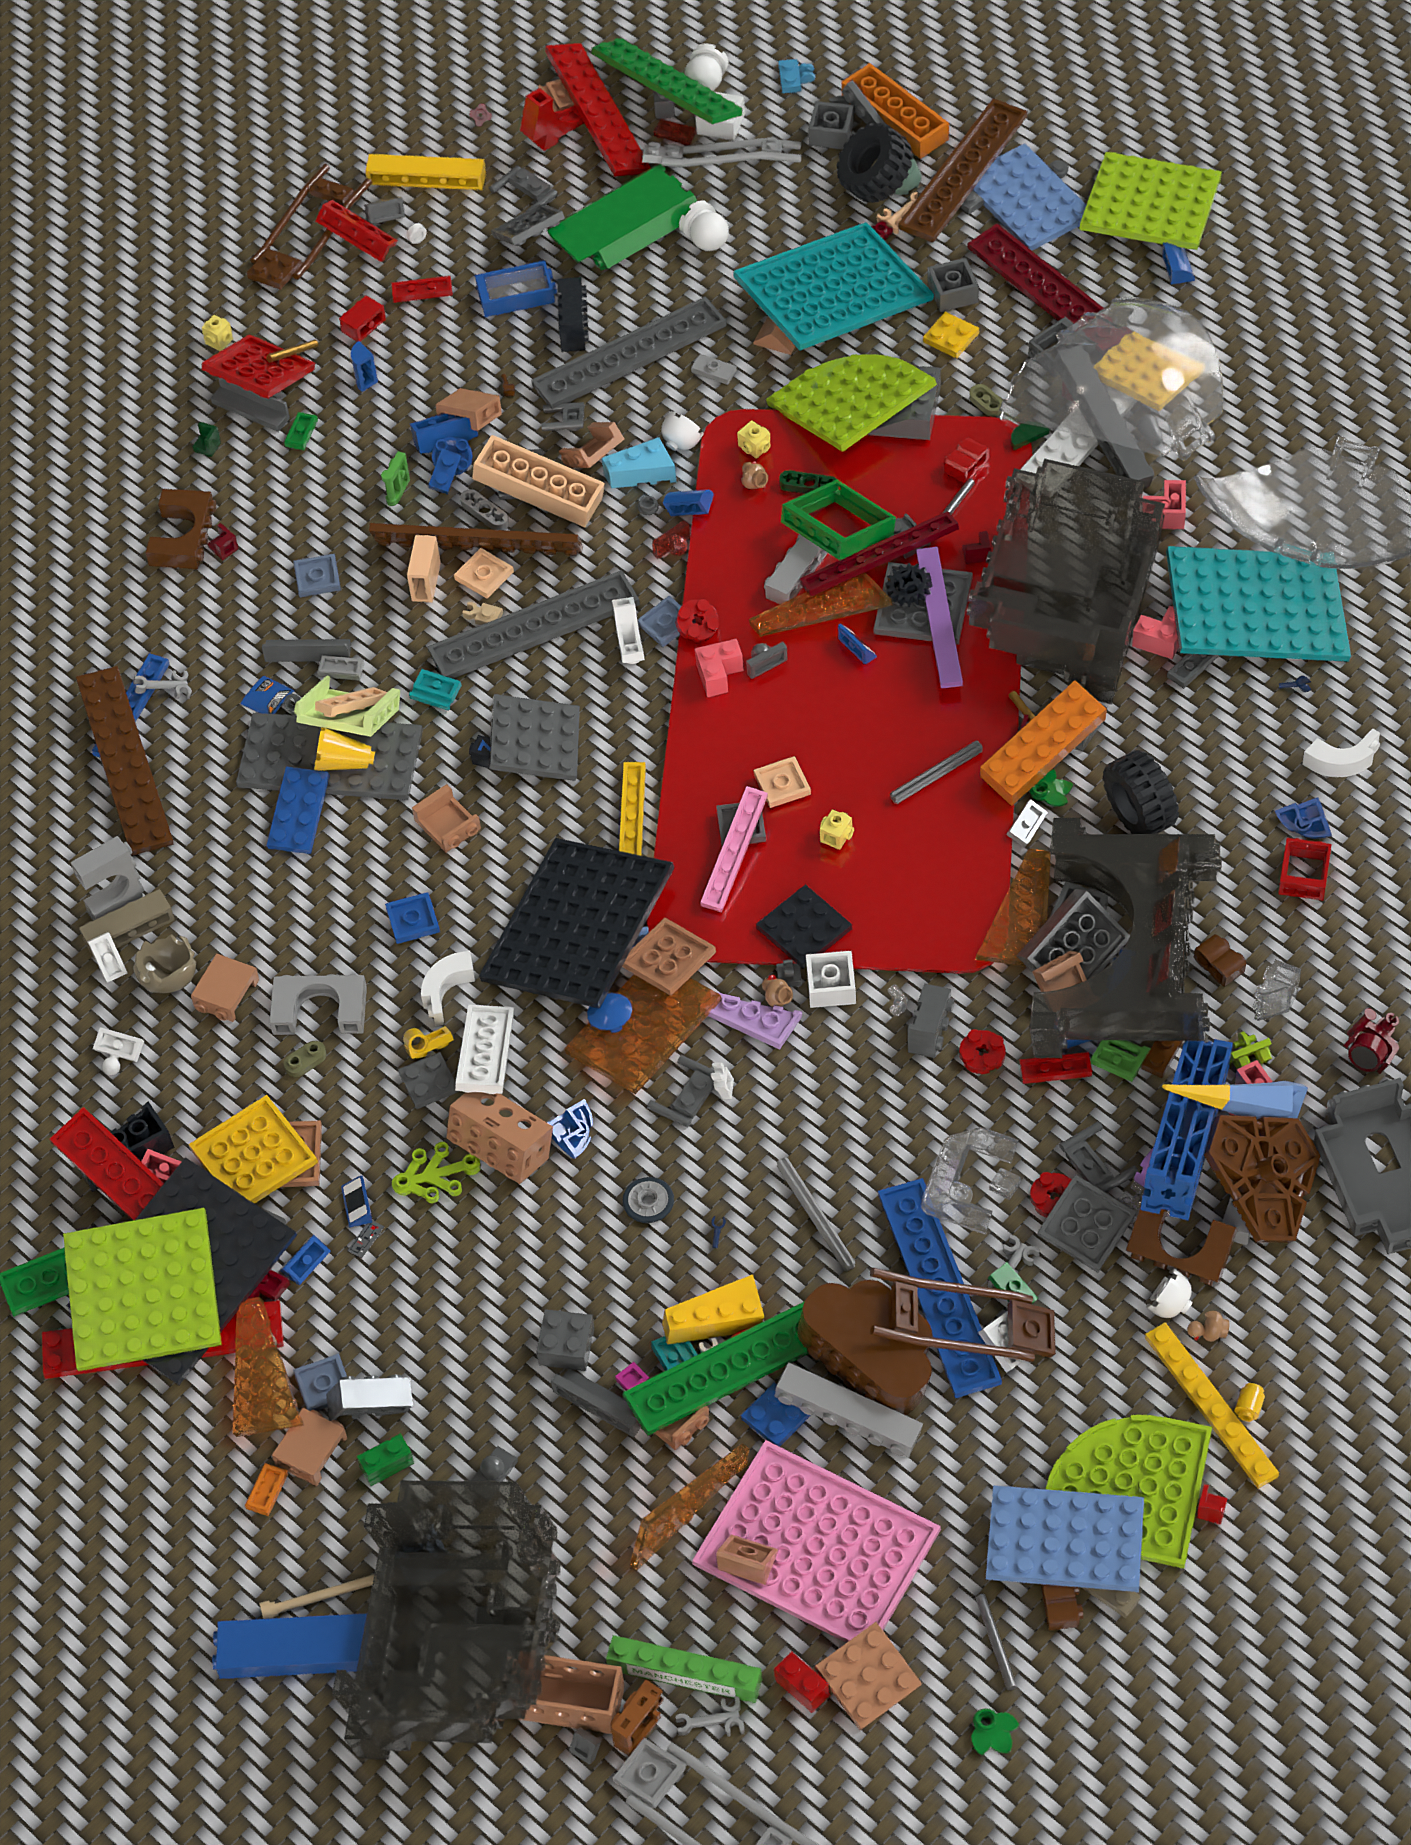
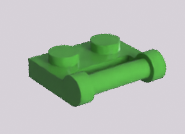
(396, 478)
(1118, 1061)

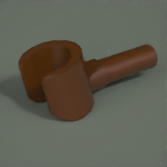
(509, 389)

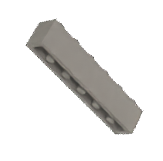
(848, 1410)

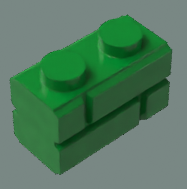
(385, 1459)

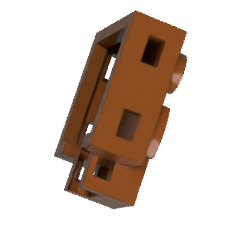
(629, 1723)

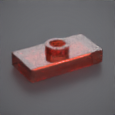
(675, 132)

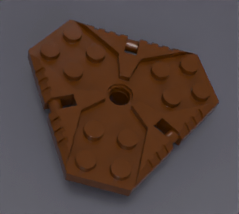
(1271, 1167)

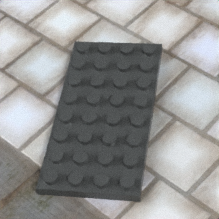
(282, 742)

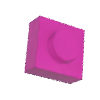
(631, 1376)

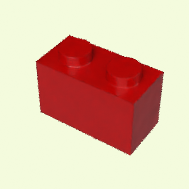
(362, 318)
(801, 1682)

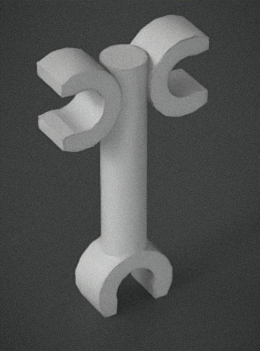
(177, 683)
(1018, 1251)
(729, 1717)

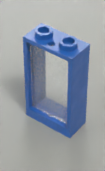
(515, 288)

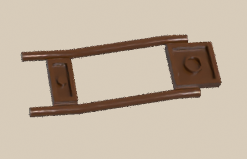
(278, 268)
(1029, 1326)

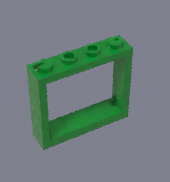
(796, 516)

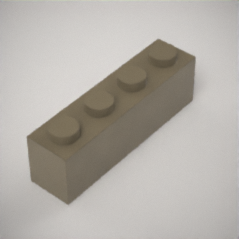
(130, 920)

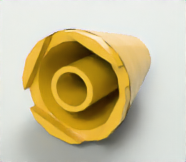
(341, 752)

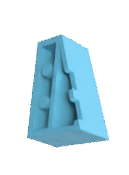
(638, 465)

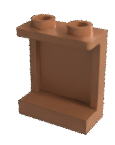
(476, 405)
(605, 438)
(445, 819)
(1060, 972)
(223, 987)
(681, 1431)
(309, 1446)

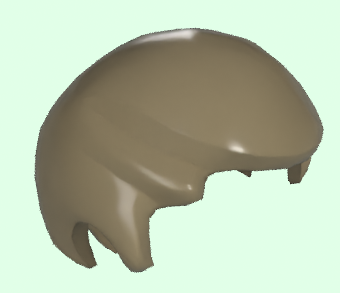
(165, 965)

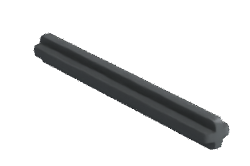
(936, 772)

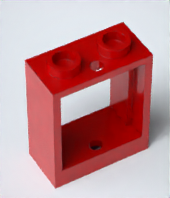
(1302, 886)

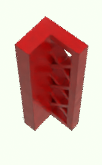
(355, 230)

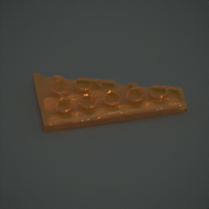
(845, 599)
(1021, 911)
(260, 1382)
(680, 1508)

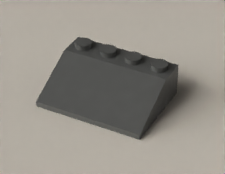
(918, 417)
(1078, 927)

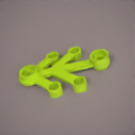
(433, 1174)

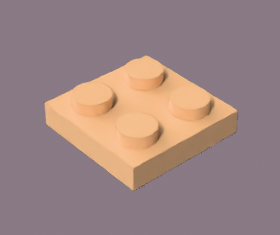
(483, 573)
(782, 782)

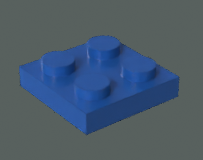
(412, 918)
(773, 1418)

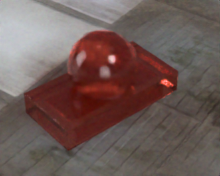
(672, 541)

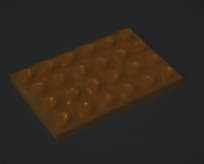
(650, 1035)

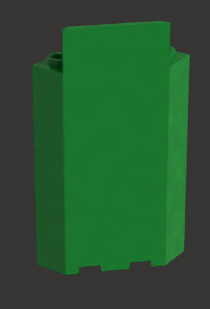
(624, 218)

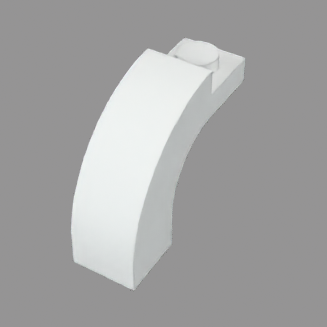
(627, 630)
(1341, 762)
(441, 977)

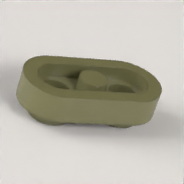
(989, 401)
(306, 1059)

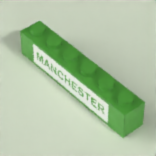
(685, 1669)

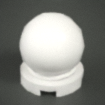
(707, 66)
(704, 226)

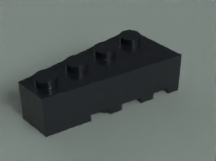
(571, 314)
(141, 1133)

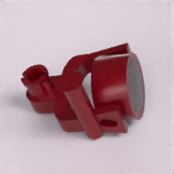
(1372, 1046)

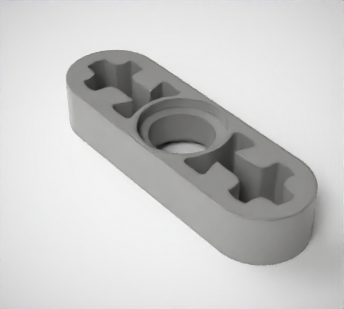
(481, 502)

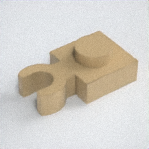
(482, 614)

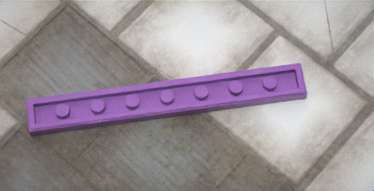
(940, 621)

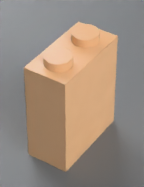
(423, 568)

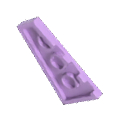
(761, 1022)

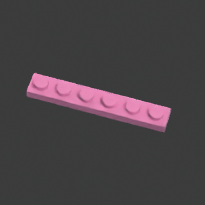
(734, 849)

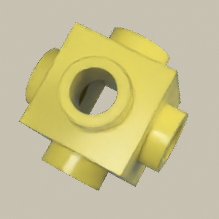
(217, 332)
(754, 439)
(836, 829)

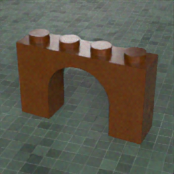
(188, 549)
(1206, 1264)

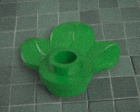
(1053, 790)
(994, 1735)

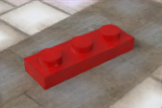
(422, 289)
(1052, 1069)

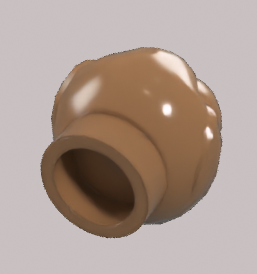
(754, 475)
(776, 991)
(1214, 1327)

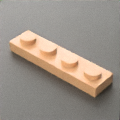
(351, 701)

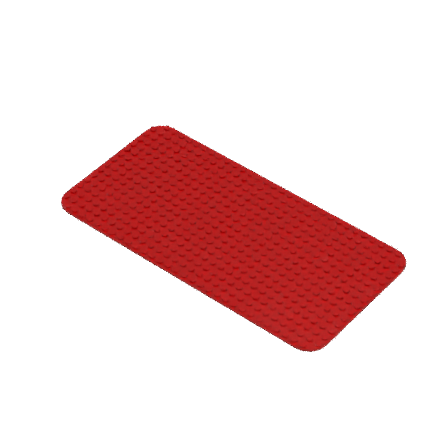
(918, 872)

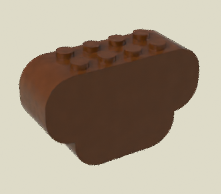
(837, 1332)

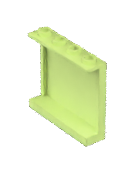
(360, 722)

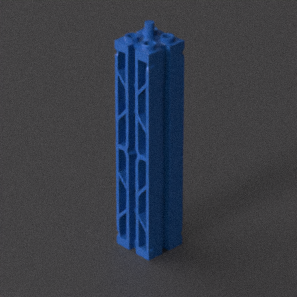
(1184, 1131)

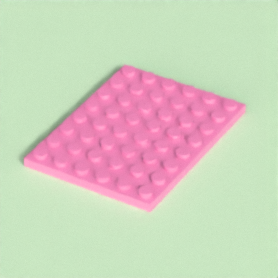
(838, 1545)

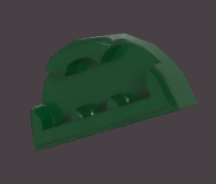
(1026, 434)

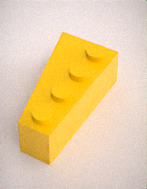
(714, 1313)

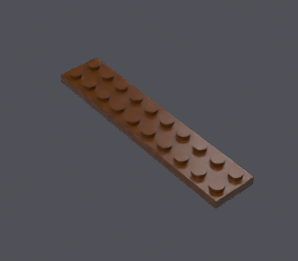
(962, 170)
(483, 538)
(124, 760)

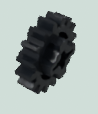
(909, 584)

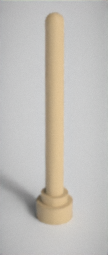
(271, 1610)

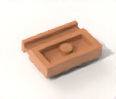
(560, 97)

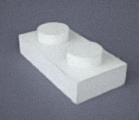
(107, 957)

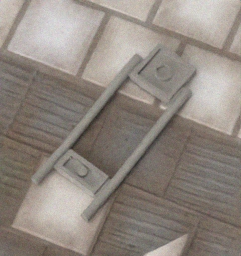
(672, 154)
(652, 1773)

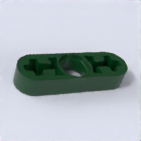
(803, 477)

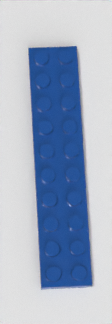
(948, 1313)

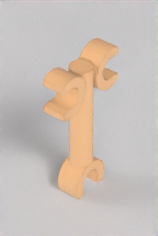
(892, 221)

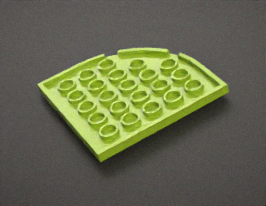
(850, 396)
(1144, 1459)

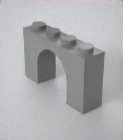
(103, 862)
(292, 991)

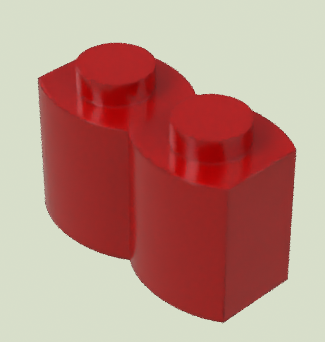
(966, 459)

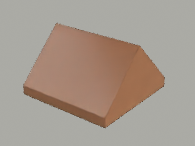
(773, 338)
(746, 1559)

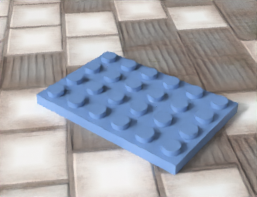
(1029, 198)
(1065, 1538)

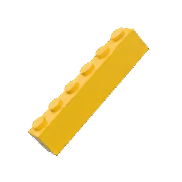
(426, 171)

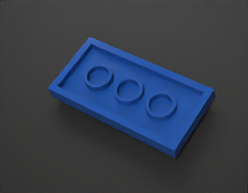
(298, 810)

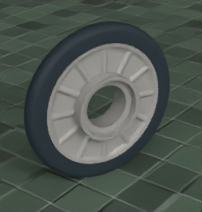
(648, 1212)

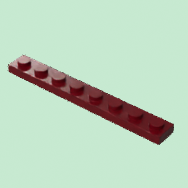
(879, 553)

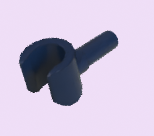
(1300, 682)
(717, 1230)

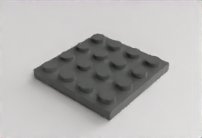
(913, 621)
(534, 737)

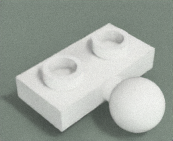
(117, 1046)

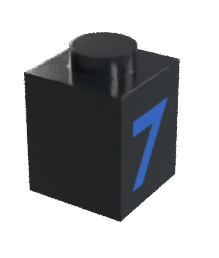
(480, 751)

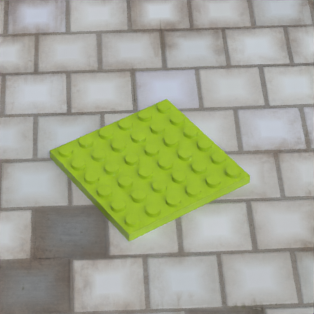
(1151, 200)
(141, 1289)

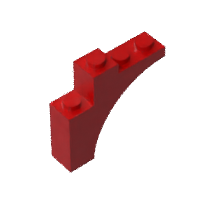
(544, 124)

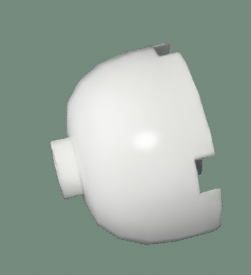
(680, 432)
(1171, 1296)

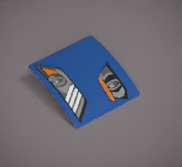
(266, 696)

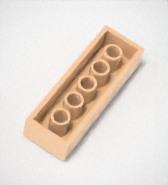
(538, 481)

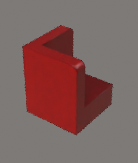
(1211, 1506)

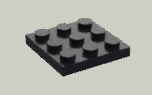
(804, 925)

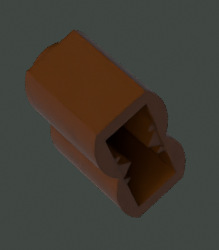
(1220, 960)
(1061, 1606)

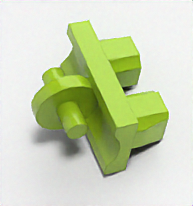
(1259, 1049)

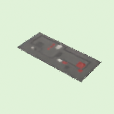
(365, 1239)

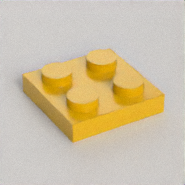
(951, 335)

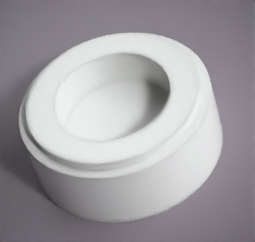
(416, 233)

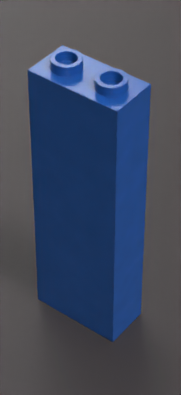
(288, 1646)

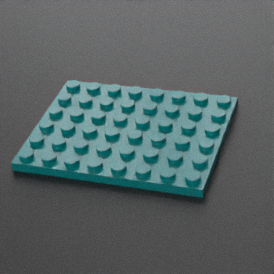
(833, 285)
(1256, 605)

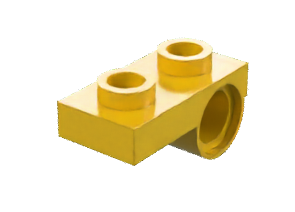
(434, 1040)

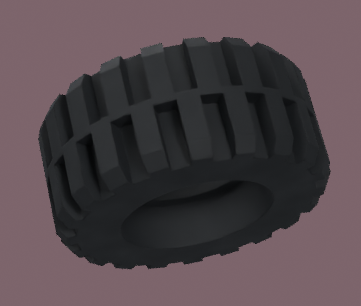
(887, 173)
(1140, 793)

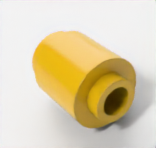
(1250, 1402)

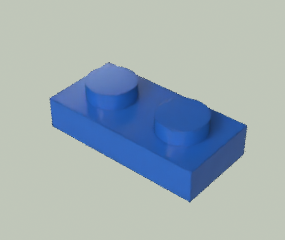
(444, 471)

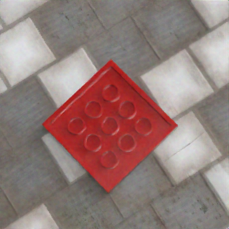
(248, 367)

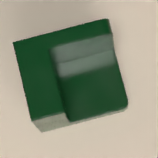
(208, 440)

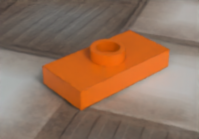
(266, 1489)

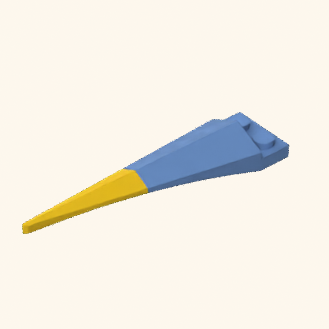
(1260, 1100)

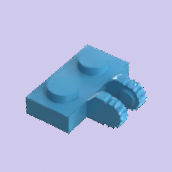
(793, 76)

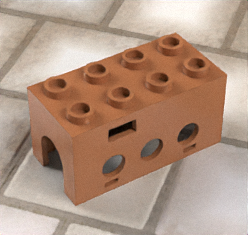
(499, 1138)
(578, 1695)

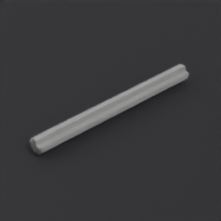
(815, 1214)

